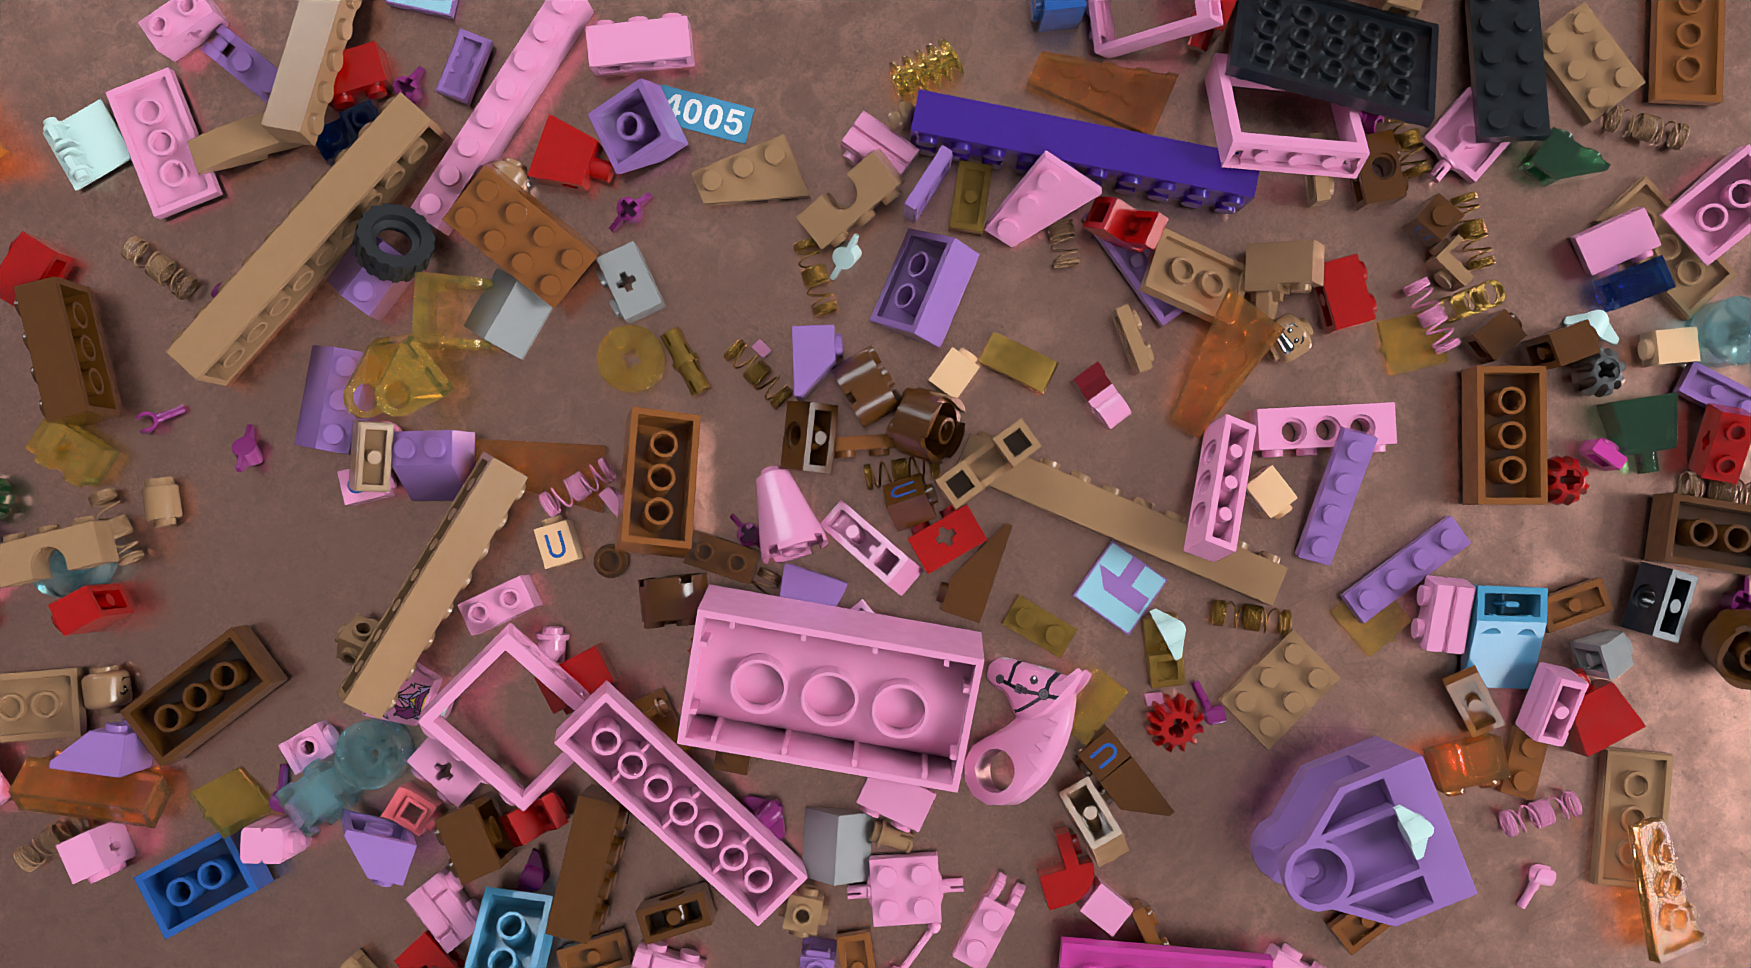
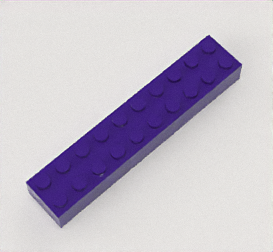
(1100, 152)

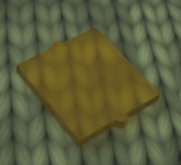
(1407, 345)
(1377, 630)
(231, 802)

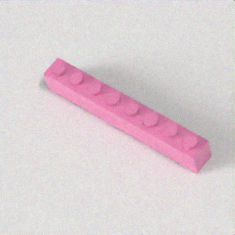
(504, 105)

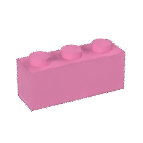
(640, 44)

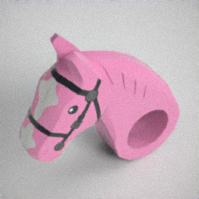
(1037, 736)

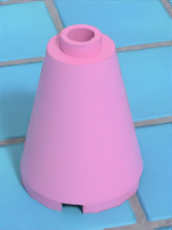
(785, 518)

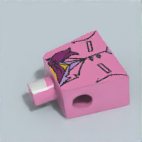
(415, 696)

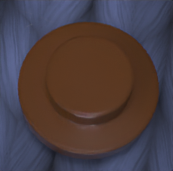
(610, 562)

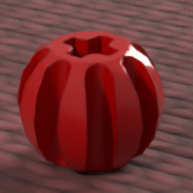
(1573, 480)

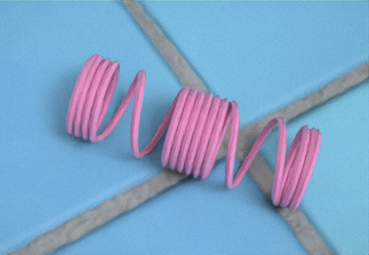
(1431, 316)
(577, 487)
(1540, 813)

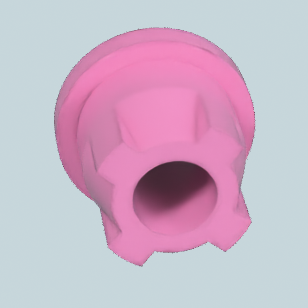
(553, 642)

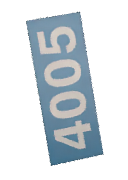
(709, 114)

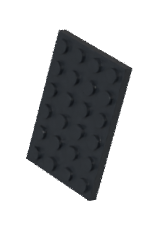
(1338, 55)

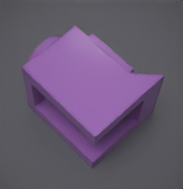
(818, 953)

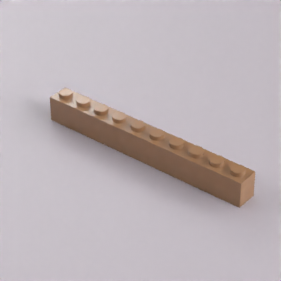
(1131, 523)

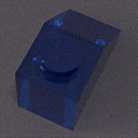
(1633, 284)

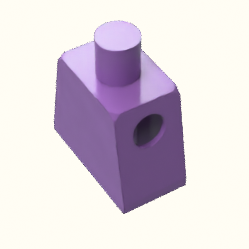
(811, 586)

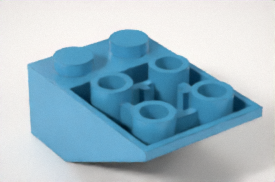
(1506, 634)

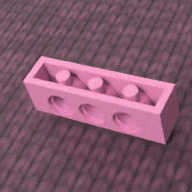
(1375, 419)
(1220, 489)

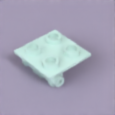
(86, 144)

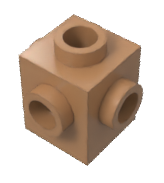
(353, 637)
(804, 898)

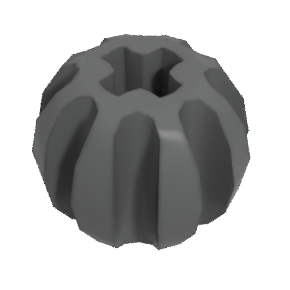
(1599, 373)

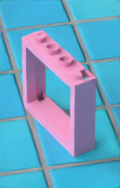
(1103, 33)
(1281, 152)
(462, 749)

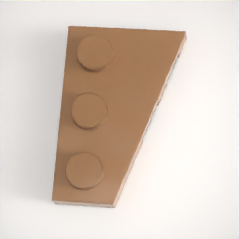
(752, 175)

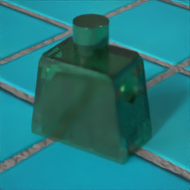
(1642, 427)

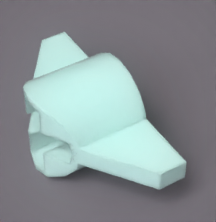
(846, 255)
(1600, 321)
(1172, 631)
(1414, 830)

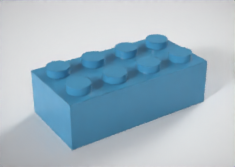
(511, 930)

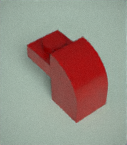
(1123, 225)
(543, 815)
(1069, 879)

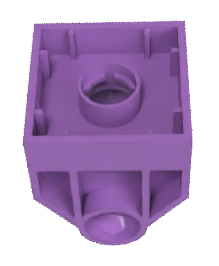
(1347, 838)

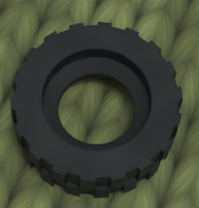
(397, 219)

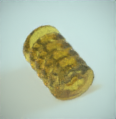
(924, 69)

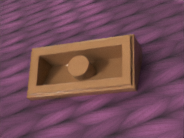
(371, 456)

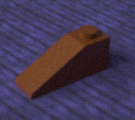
(972, 582)

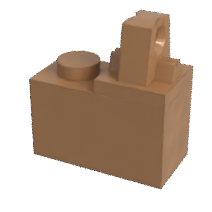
(1282, 268)
(1094, 821)

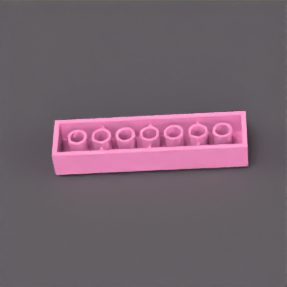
(681, 803)

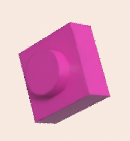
(1603, 454)

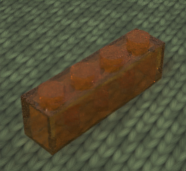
(126, 800)

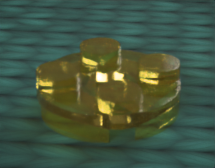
(622, 341)

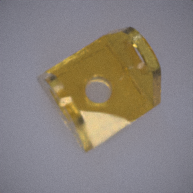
(425, 310)
(397, 373)

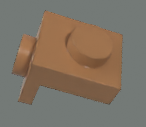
(1447, 269)

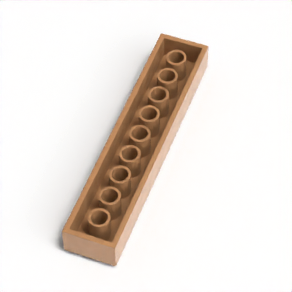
(306, 243)

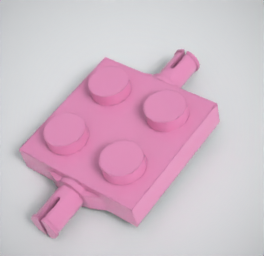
(1455, 143)
(905, 889)

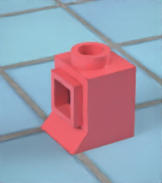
(419, 797)

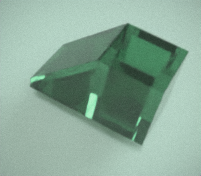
(1562, 160)

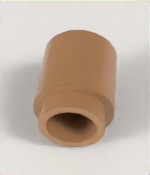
(161, 501)

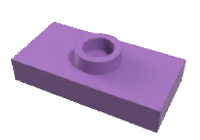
(464, 67)

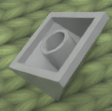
(508, 315)
(837, 845)

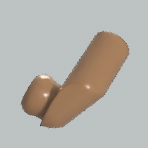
(902, 118)

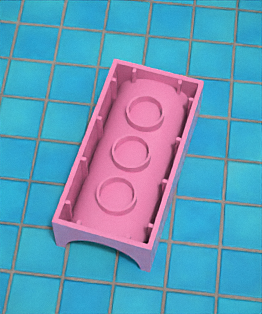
(831, 688)

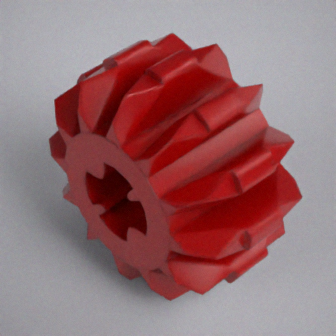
(1186, 721)

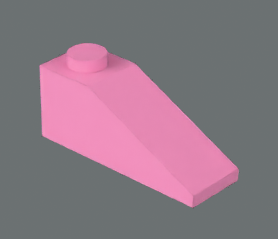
(871, 548)

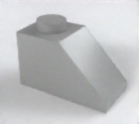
(1603, 653)

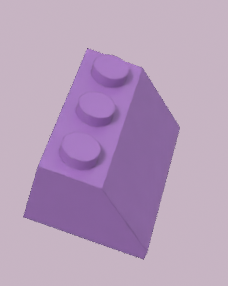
(925, 286)
(323, 416)

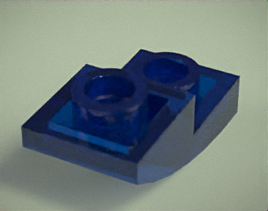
(345, 130)

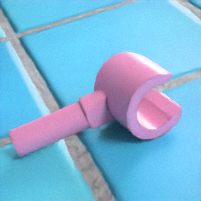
(1538, 875)

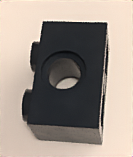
(1659, 601)

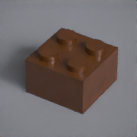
(474, 838)

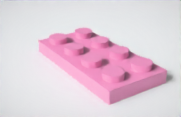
(156, 133)

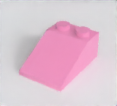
(1715, 208)

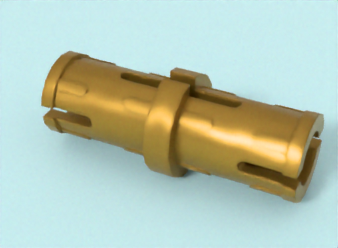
(685, 361)

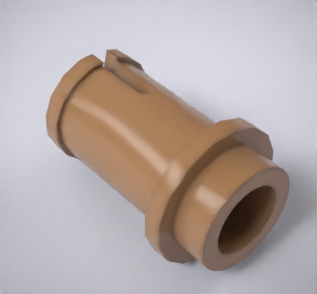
(891, 837)

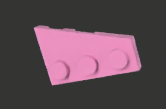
(1041, 198)

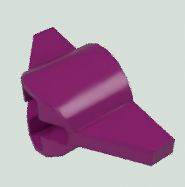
(410, 85)
(629, 211)
(246, 450)
(747, 533)
(1737, 598)
(769, 813)
(533, 874)

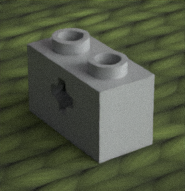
(625, 263)

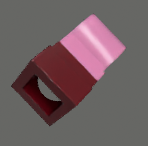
(1101, 396)

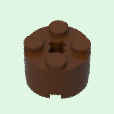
(867, 386)
(927, 425)
(671, 599)
(1728, 646)

